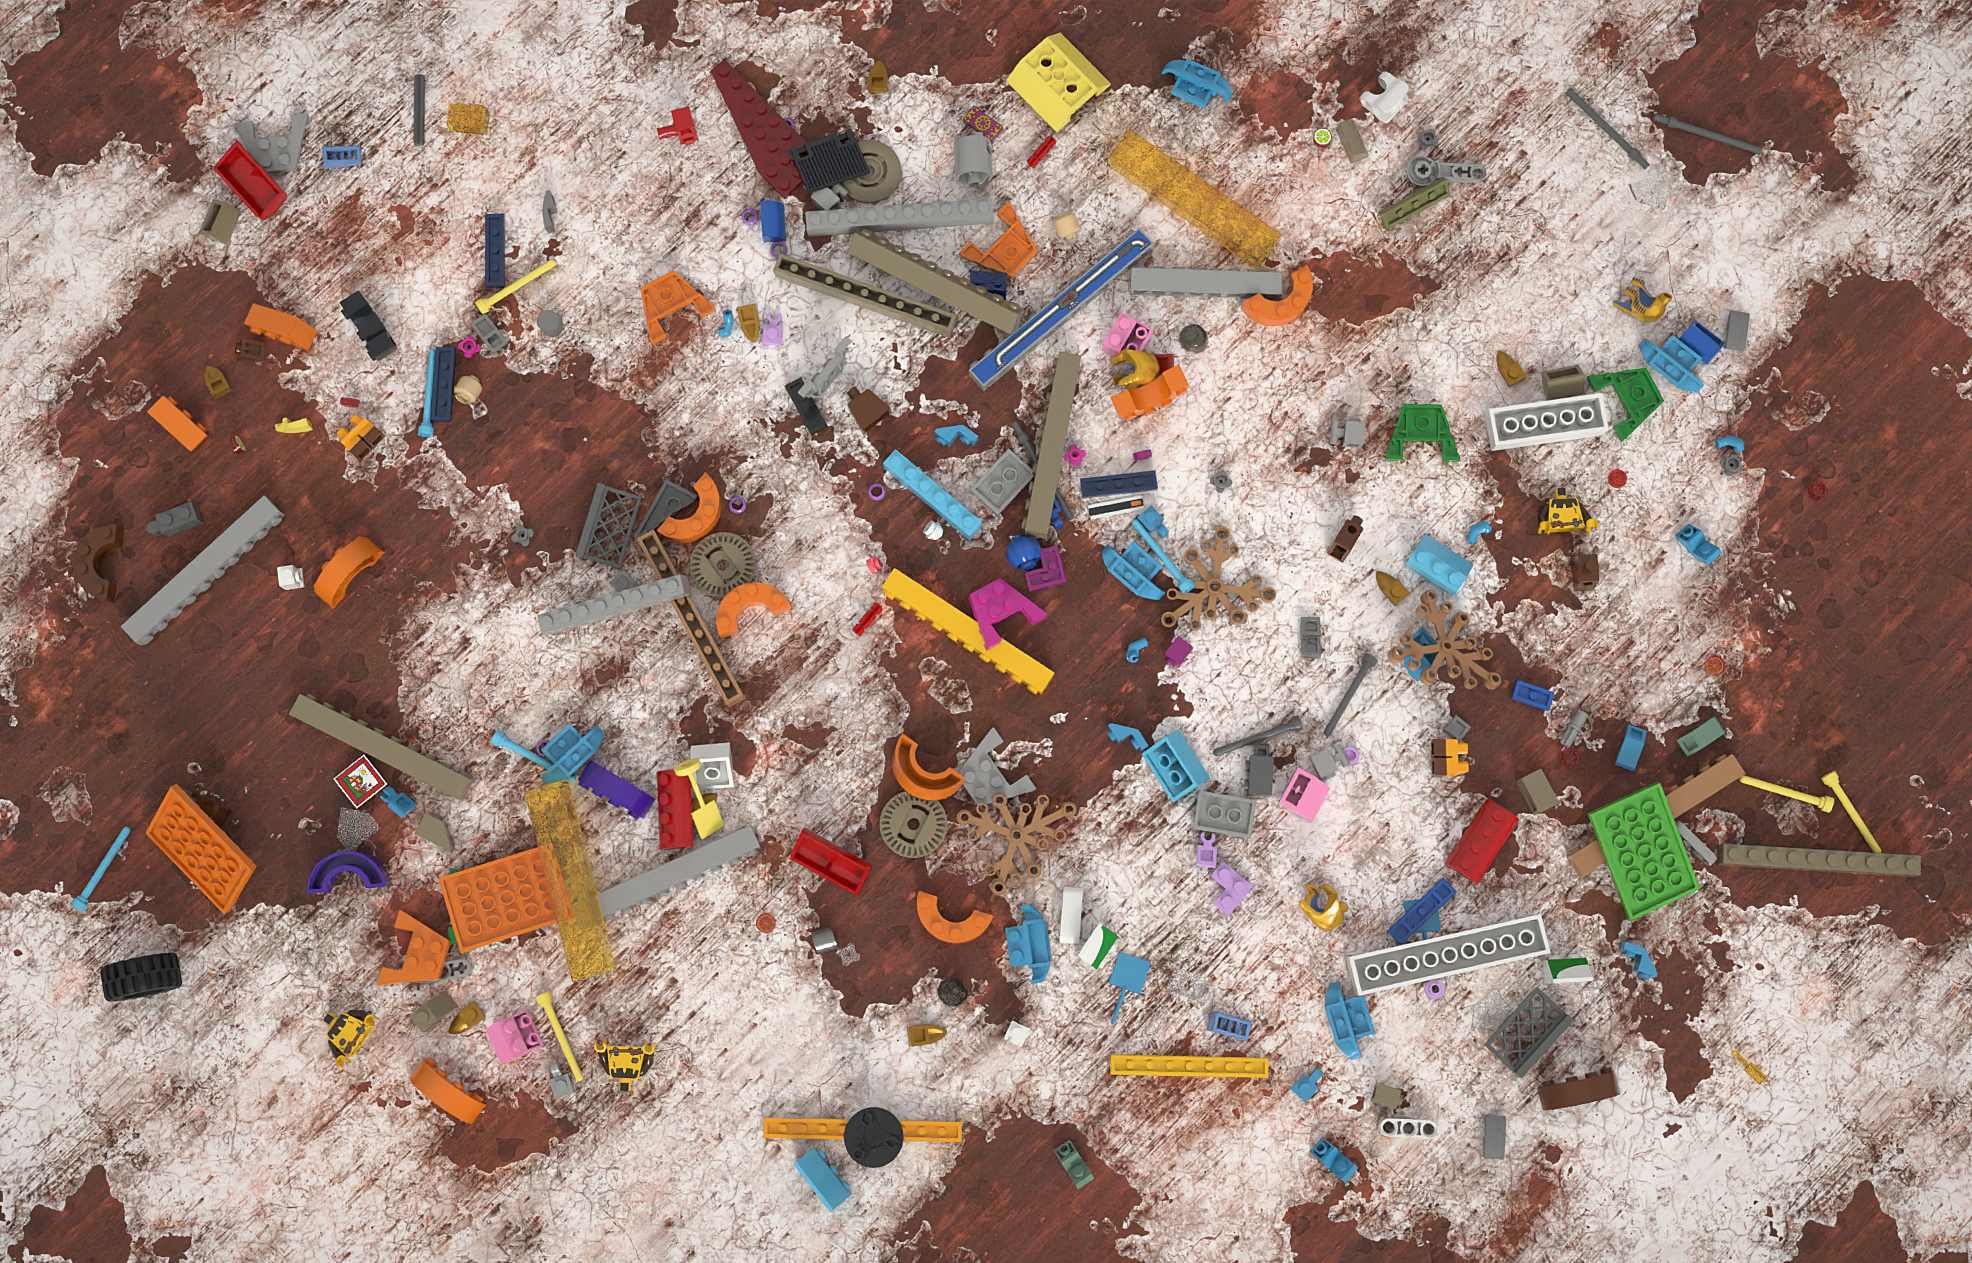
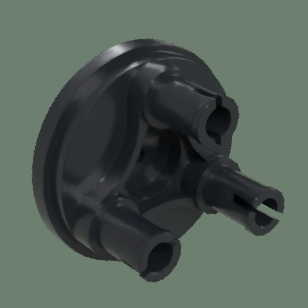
(873, 1137)

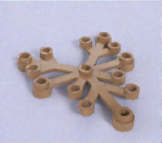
(1196, 600)
(1465, 660)
(1037, 824)

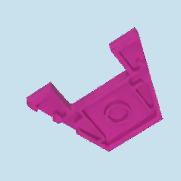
(996, 603)

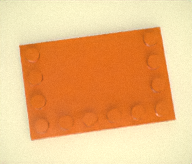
(200, 849)
(498, 900)

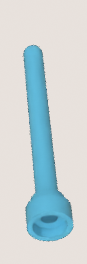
(426, 428)
(1185, 584)
(501, 739)
(81, 901)

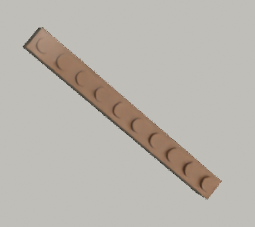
(693, 622)
(1679, 799)

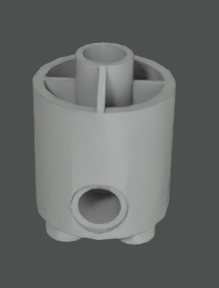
(973, 159)

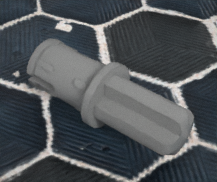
(1574, 728)

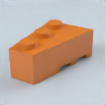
(280, 326)
(178, 422)

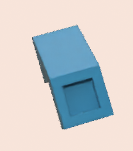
(948, 435)
(1696, 544)
(1120, 733)
(1631, 747)
(1643, 964)
(1333, 1159)

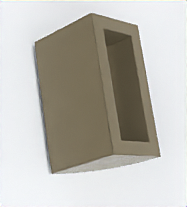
(1351, 141)
(219, 221)
(1563, 382)
(1537, 792)

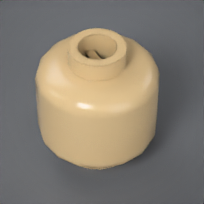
(1066, 225)
(467, 389)

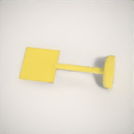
(707, 817)

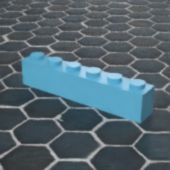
(932, 494)

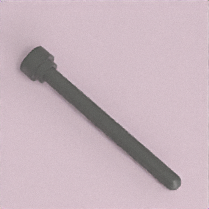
(1368, 662)
(1293, 725)

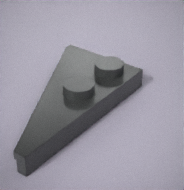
(668, 502)

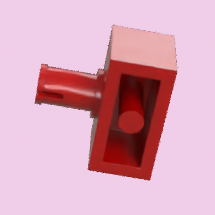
(682, 127)

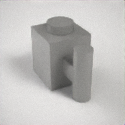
(828, 198)
(1352, 433)
(1326, 763)

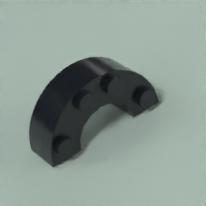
(371, 329)

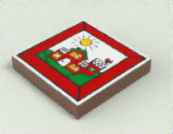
(361, 781)

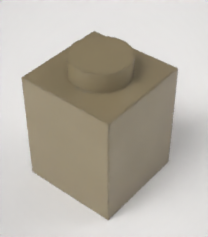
(1387, 1096)

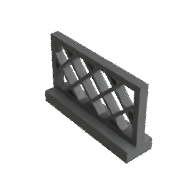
(592, 521)
(1538, 1047)

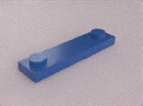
(1421, 911)

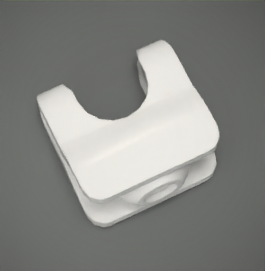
(1388, 103)

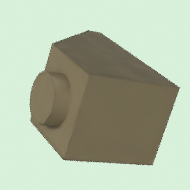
(435, 831)
(433, 1011)

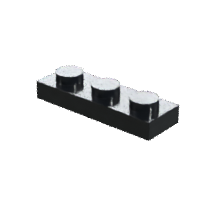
(806, 408)

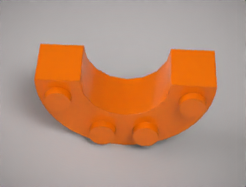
(1284, 311)
(1152, 395)
(702, 521)
(344, 567)
(746, 596)
(916, 780)
(950, 931)
(445, 1093)

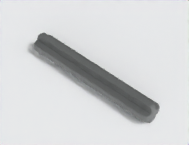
(419, 110)

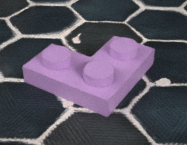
(1234, 885)

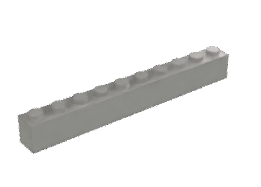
(900, 217)
(202, 571)
(678, 872)

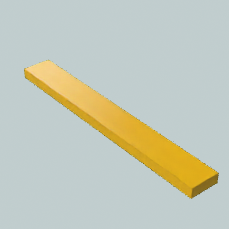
(1189, 1066)

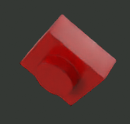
(1166, 361)

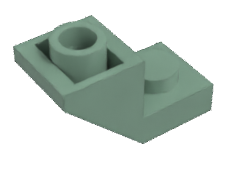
(1701, 736)
(1073, 1164)

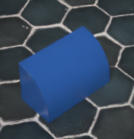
(773, 221)
(1701, 341)

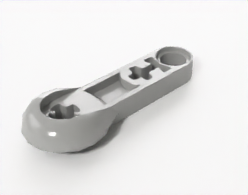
(1437, 170)

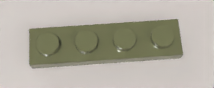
(1414, 203)

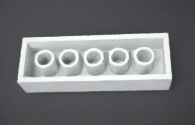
(1546, 422)

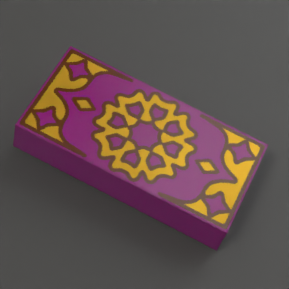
(982, 123)

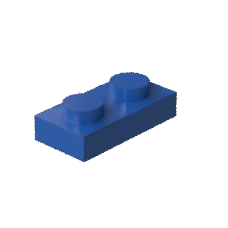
(1532, 695)

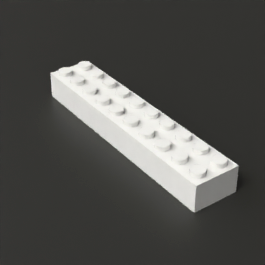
(1448, 955)

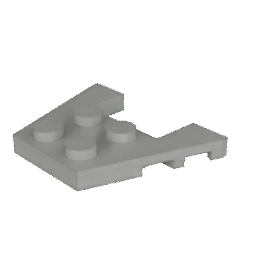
(279, 152)
(831, 371)
(985, 779)

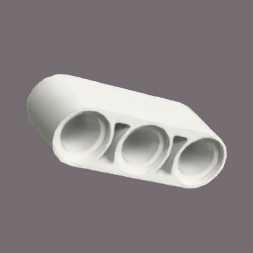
(1071, 915)
(1417, 1128)

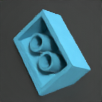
(1439, 565)
(1175, 765)
(823, 1178)

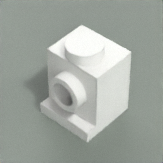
(290, 577)
(1016, 1033)

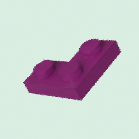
(1051, 573)

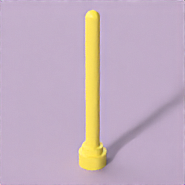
(485, 304)
(1831, 780)
(1825, 803)
(545, 1001)

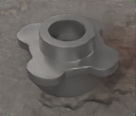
(1427, 134)
(1733, 459)
(1221, 486)
(528, 533)

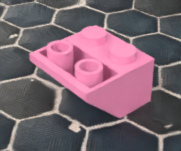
(1126, 334)
(1304, 795)
(514, 1037)

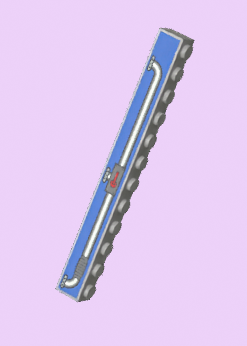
(1060, 309)

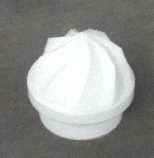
(933, 530)

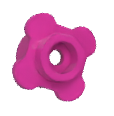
(469, 341)
(1076, 461)

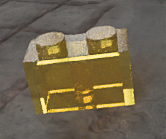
(468, 118)

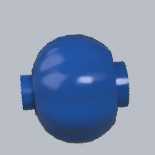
(1023, 552)

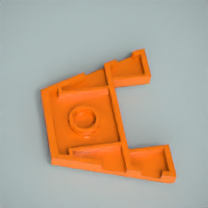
(1009, 252)
(667, 296)
(424, 955)

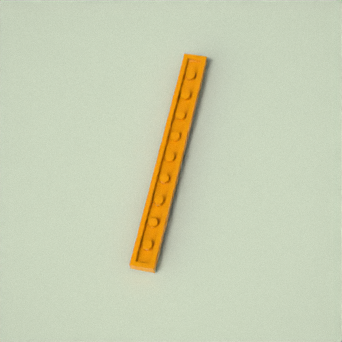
(834, 1129)

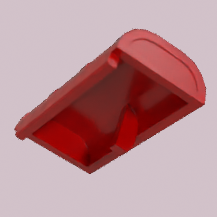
(250, 181)
(674, 810)
(1482, 841)
(830, 861)

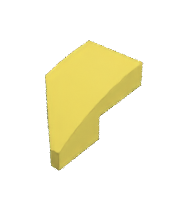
(294, 427)

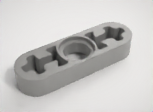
(1695, 844)
(458, 974)

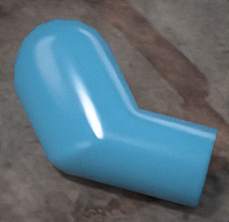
(728, 322)
(1736, 442)
(1481, 527)
(1134, 648)

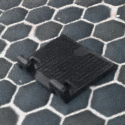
(829, 161)

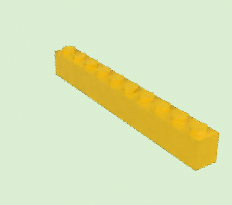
(966, 630)

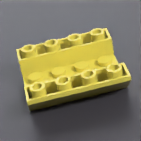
(1046, 86)

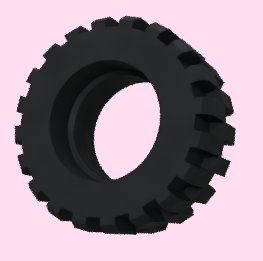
(141, 977)

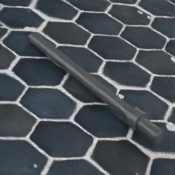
(1673, 122)
(1633, 153)
(1024, 440)

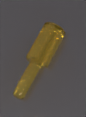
(1750, 1068)

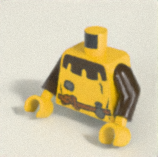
(1564, 515)
(348, 1033)
(625, 1062)

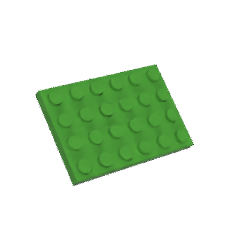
(1643, 851)

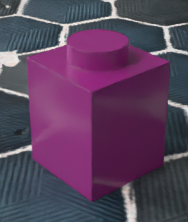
(1177, 652)

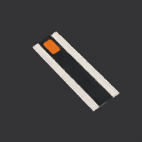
(1116, 507)

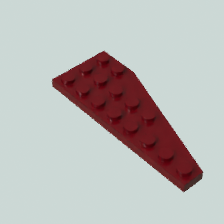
(762, 130)

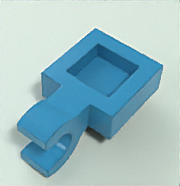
(1152, 521)
(400, 804)
(1305, 1086)

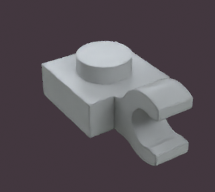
(560, 1084)

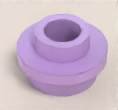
(1428, 991)

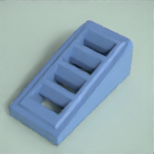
(333, 150)
(1212, 1024)

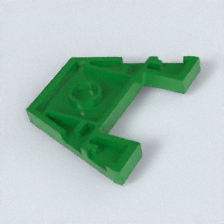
(1636, 392)
(1422, 424)

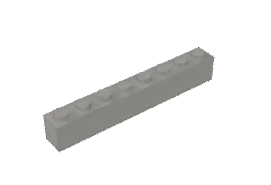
(1205, 283)
(614, 604)

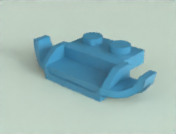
(1196, 82)
(1673, 362)
(1134, 569)
(569, 752)
(1030, 944)
(1348, 1020)

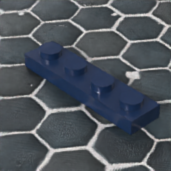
(495, 250)
(443, 384)
(1118, 484)

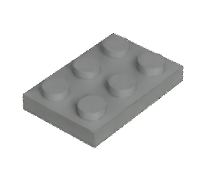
(1003, 482)
(1224, 814)

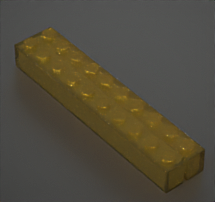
(1193, 199)
(570, 881)

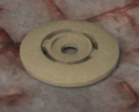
(886, 174)
(734, 550)
(895, 821)

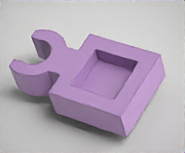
(773, 332)
(1206, 854)

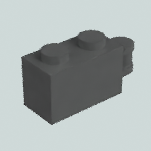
(176, 520)
(1259, 773)

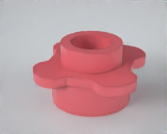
(874, 564)

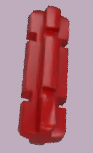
(1041, 152)
(867, 619)

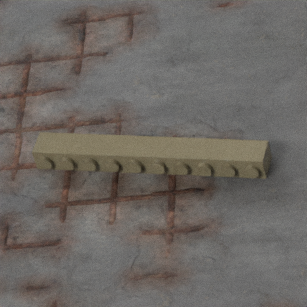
(936, 281)
(865, 295)
(1052, 446)
(385, 749)
(1819, 860)

